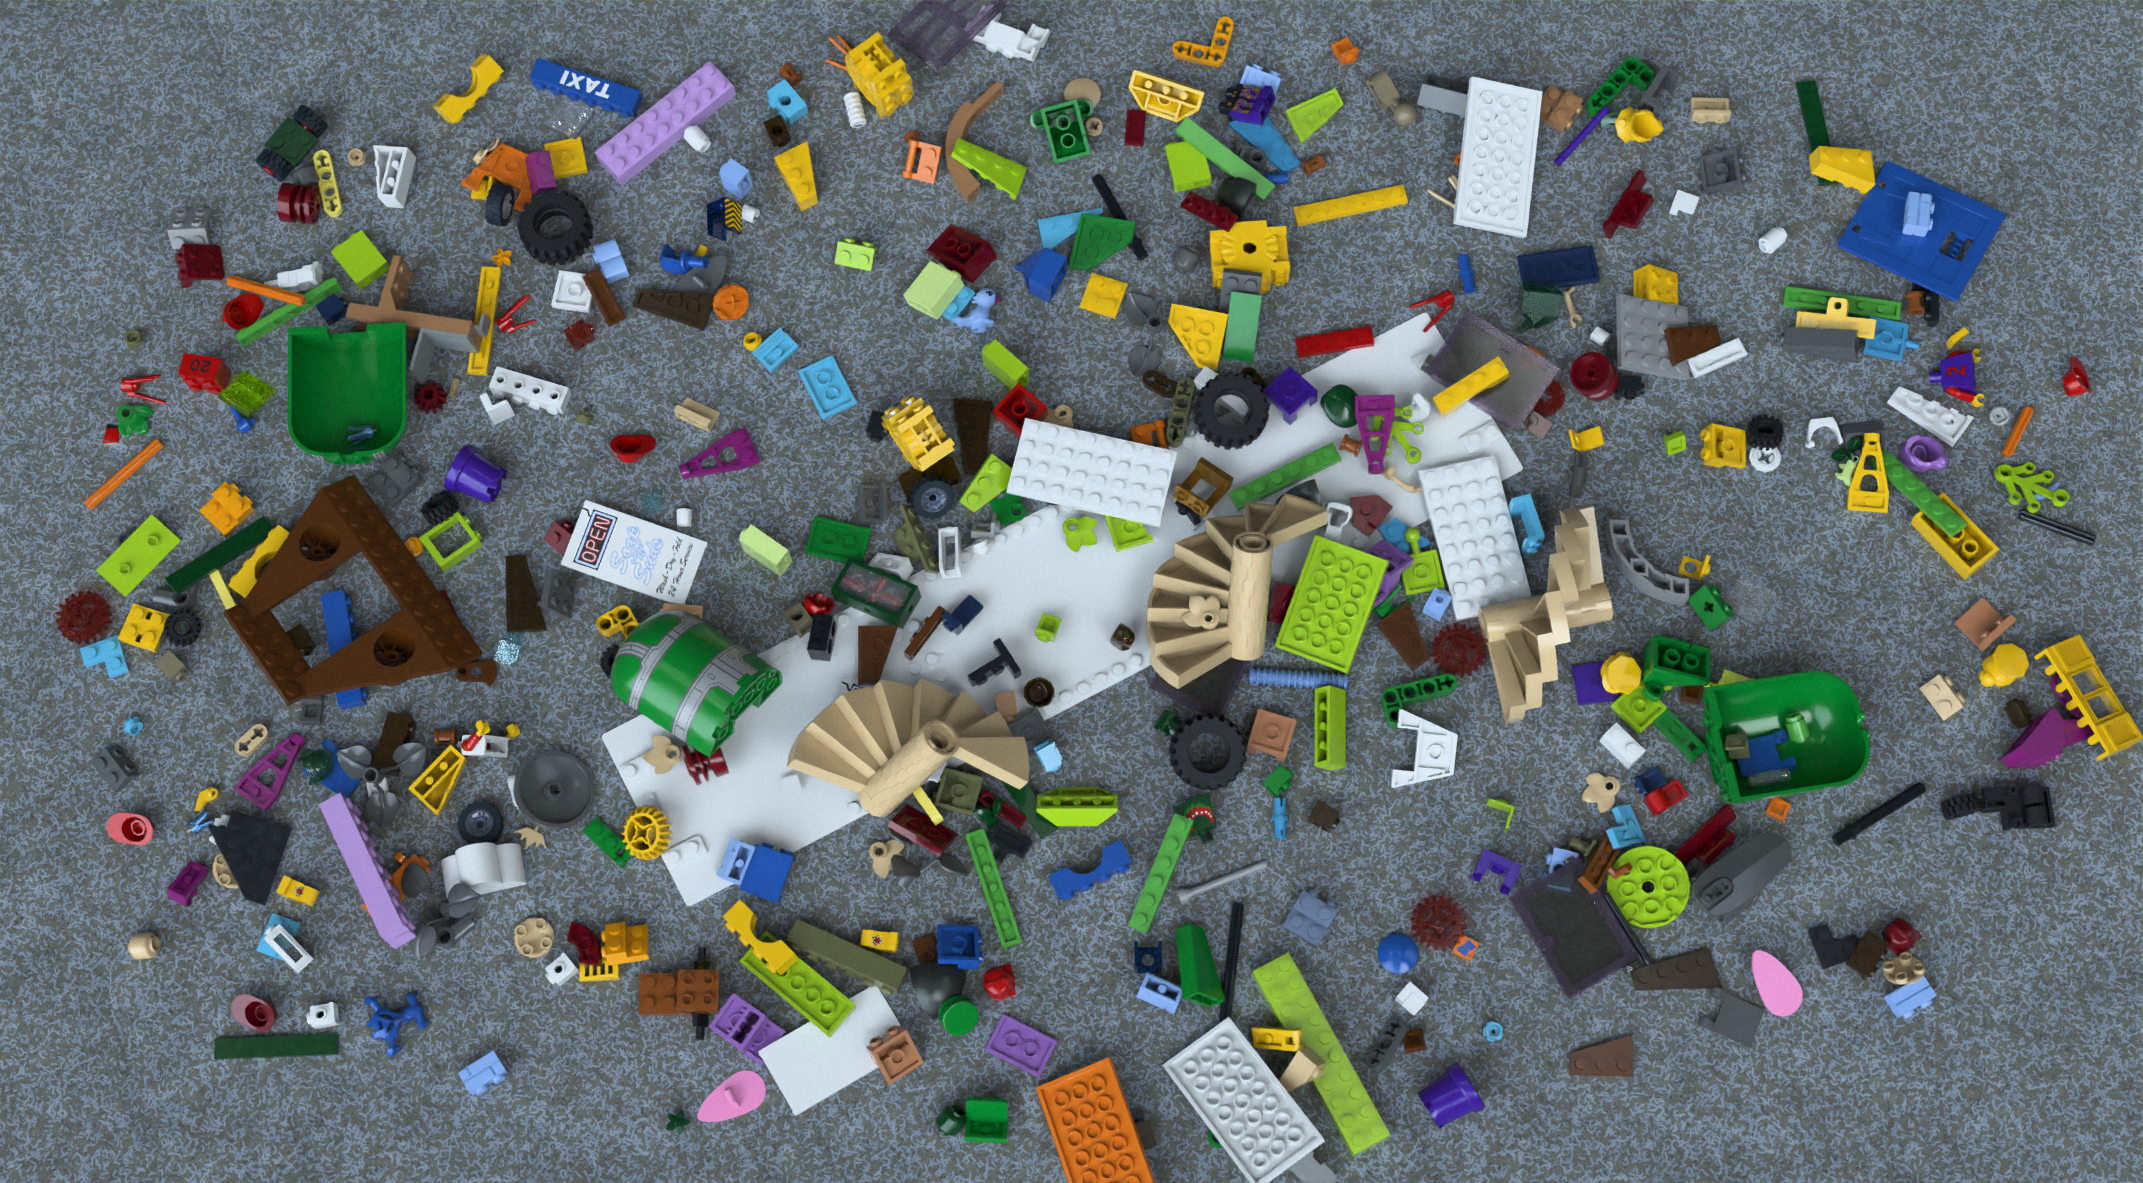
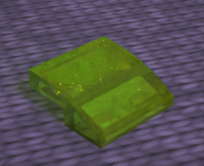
(246, 393)

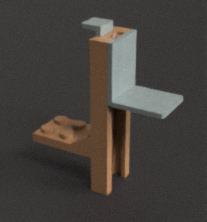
(426, 329)

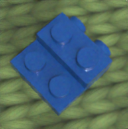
(959, 946)

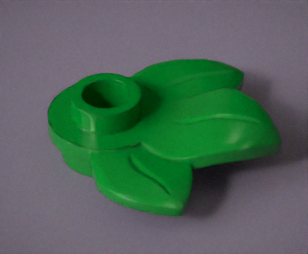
(136, 420)
(1005, 507)

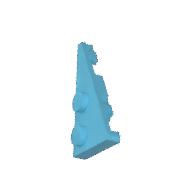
(1059, 228)

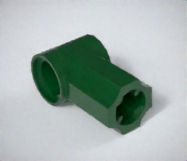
(1167, 722)

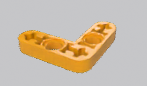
(1213, 50)

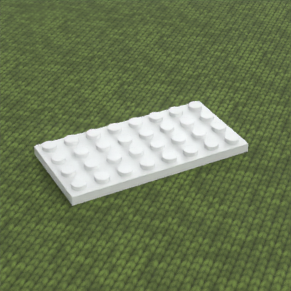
(1497, 157)
(1092, 472)
(1474, 535)
(1243, 1103)

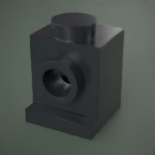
(1629, 387)
(875, 429)

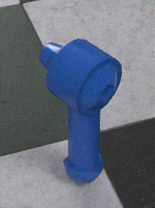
(243, 423)

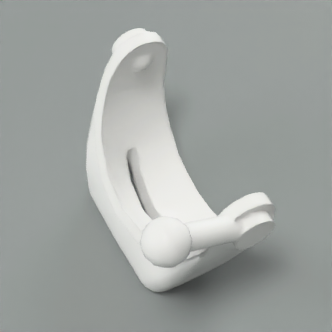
(1814, 424)

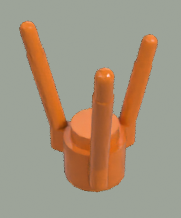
(842, 49)

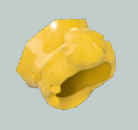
(1637, 125)
(2003, 666)
(1620, 673)

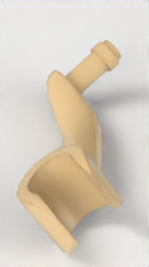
(1573, 315)
(1389, 473)

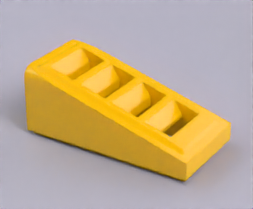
(615, 975)

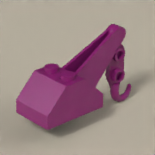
(2047, 736)

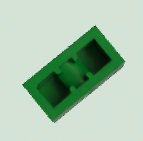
(1702, 604)

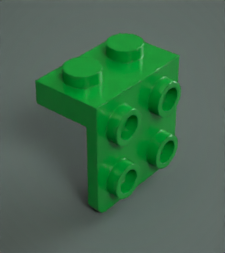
(986, 1120)

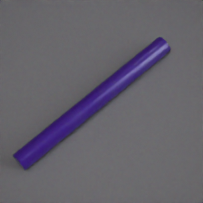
(1581, 136)

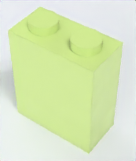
(934, 289)
(765, 550)

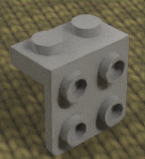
(189, 227)

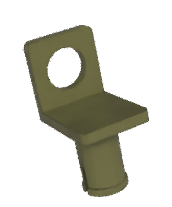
(1737, 745)
(1583, 847)

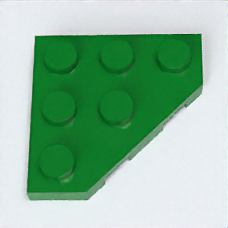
(1098, 240)

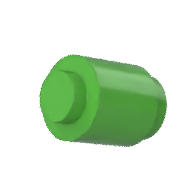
(1796, 727)

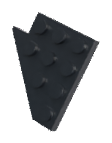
(251, 852)

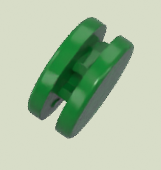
(958, 1015)

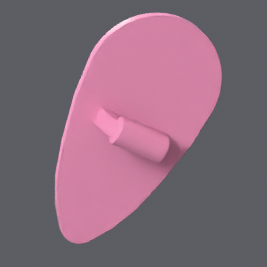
(1776, 984)
(733, 1097)

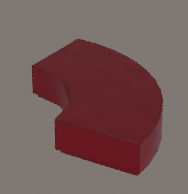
(586, 943)

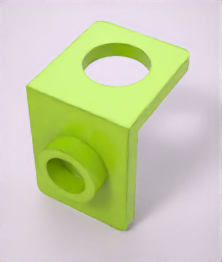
(1502, 805)

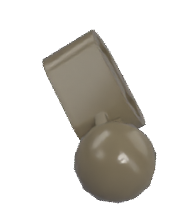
(1388, 96)

